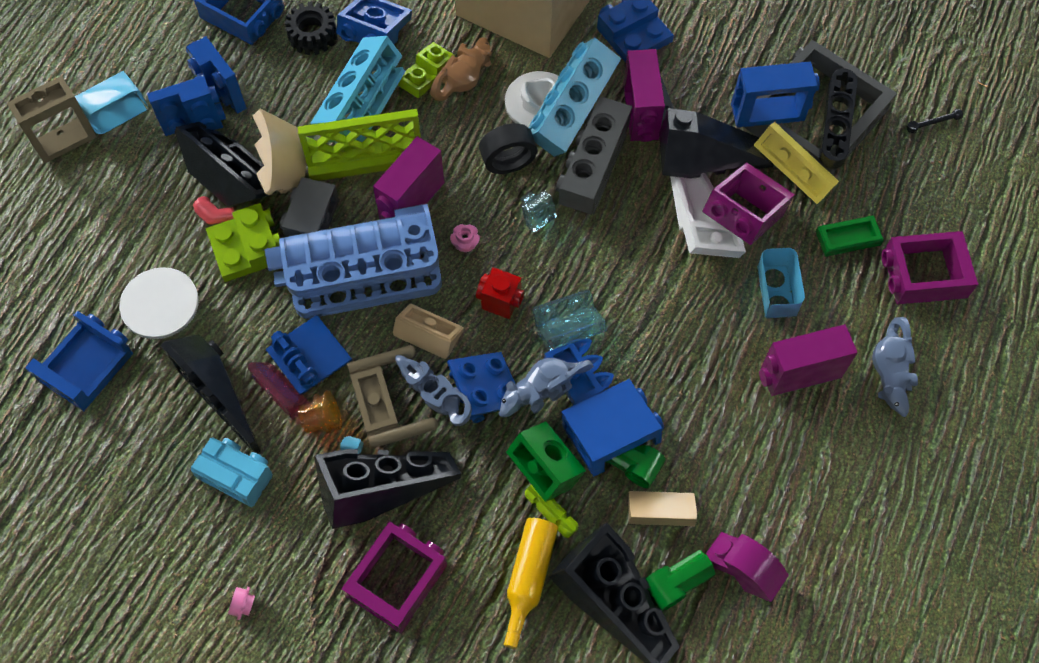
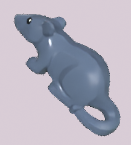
(892, 361)
(545, 379)
(435, 390)

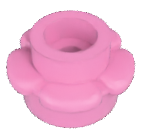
(465, 244)
(241, 602)

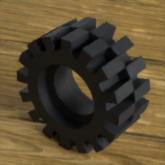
(311, 16)

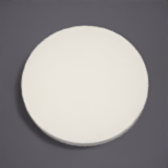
(527, 95)
(159, 303)

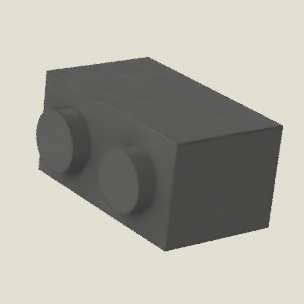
(310, 208)

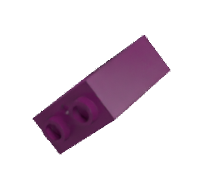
(644, 93)
(747, 183)
(957, 260)
(376, 606)

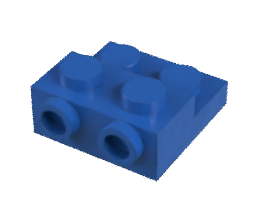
(372, 19)
(633, 27)
(209, 63)
(187, 104)

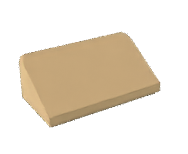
(427, 330)
(662, 508)

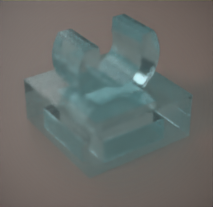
(538, 210)

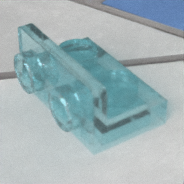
(568, 320)

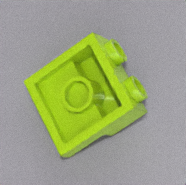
(242, 241)

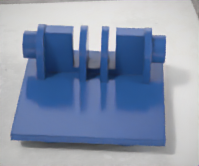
(307, 354)
(482, 381)

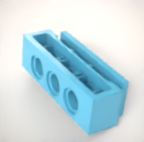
(370, 55)
(573, 96)

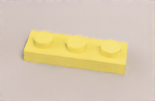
(796, 163)

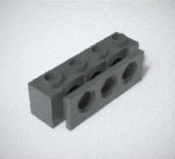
(595, 156)

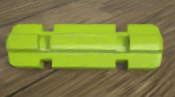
(553, 512)

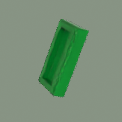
(849, 235)

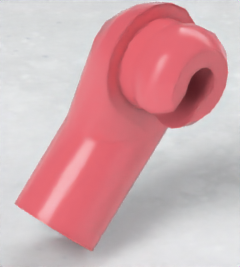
(210, 213)

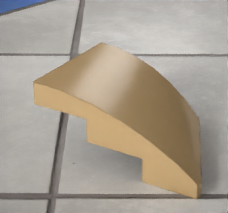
(279, 152)

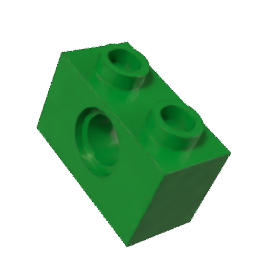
(545, 461)

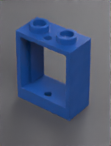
(251, 30)
(770, 81)

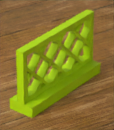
(352, 156)

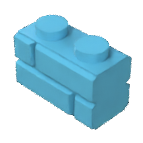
(232, 471)

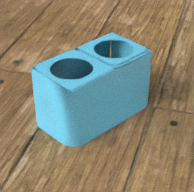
(111, 103)
(787, 262)

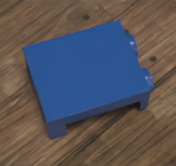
(83, 361)
(611, 424)

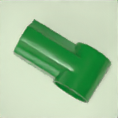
(640, 464)
(673, 583)

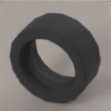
(503, 138)

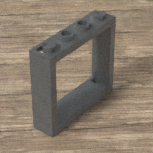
(867, 88)

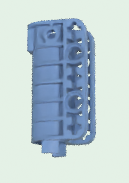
(358, 259)

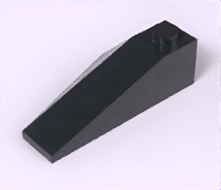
(701, 144)
(206, 373)
(369, 485)
(609, 589)

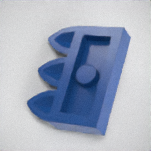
(583, 384)

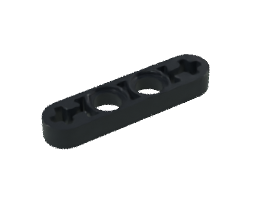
(836, 117)

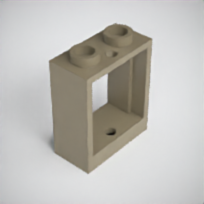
(56, 99)

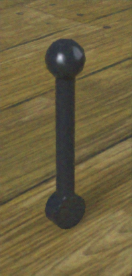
(913, 126)

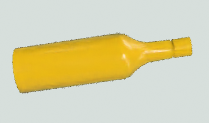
(529, 574)

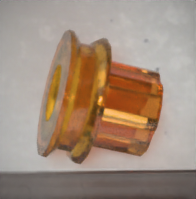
(320, 414)

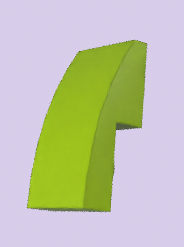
(421, 75)

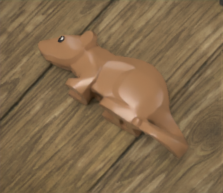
(463, 71)

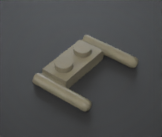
(376, 403)

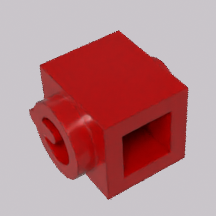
(500, 292)

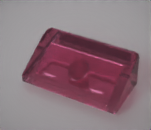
(277, 387)

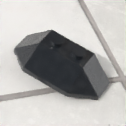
(220, 164)

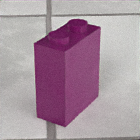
(410, 179)
(807, 360)

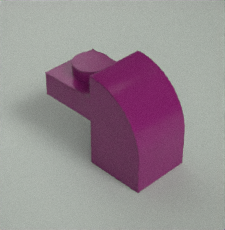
(750, 563)

